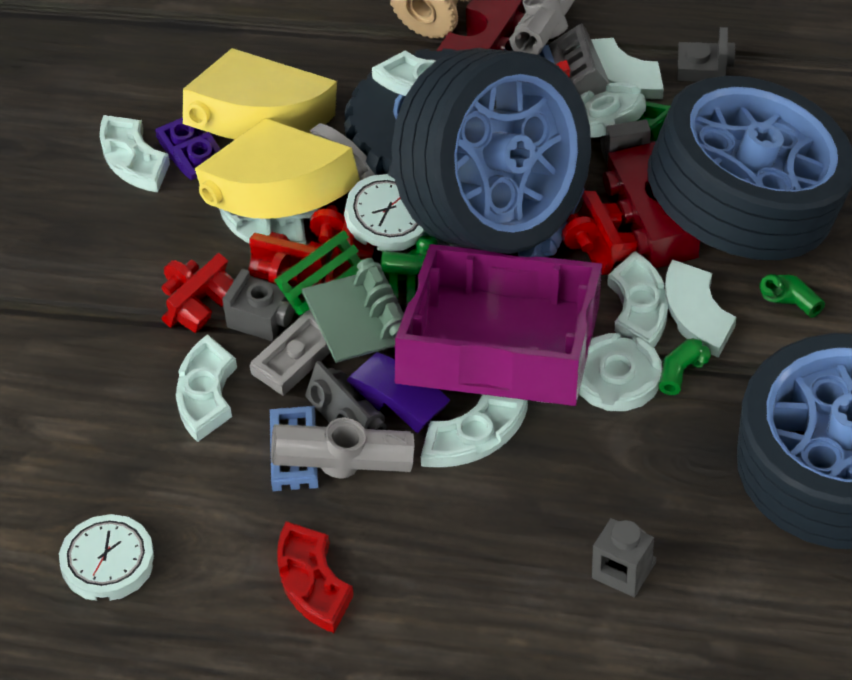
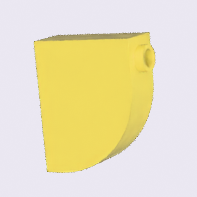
(248, 88)
(277, 172)

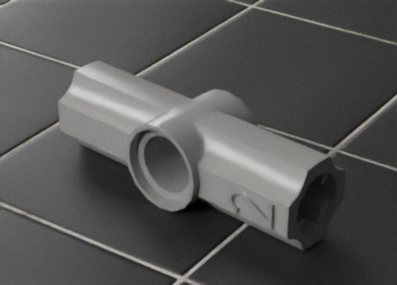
(540, 23)
(342, 448)

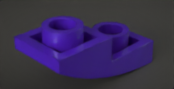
(186, 146)
(411, 403)

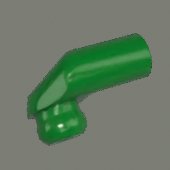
(410, 262)
(791, 290)
(674, 364)

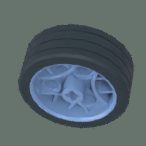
(751, 167)
(486, 172)
(795, 477)

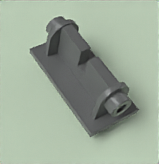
(338, 399)

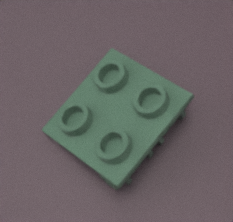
(356, 312)

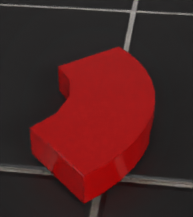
(308, 578)

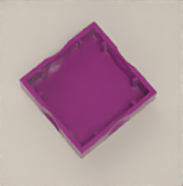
(499, 325)

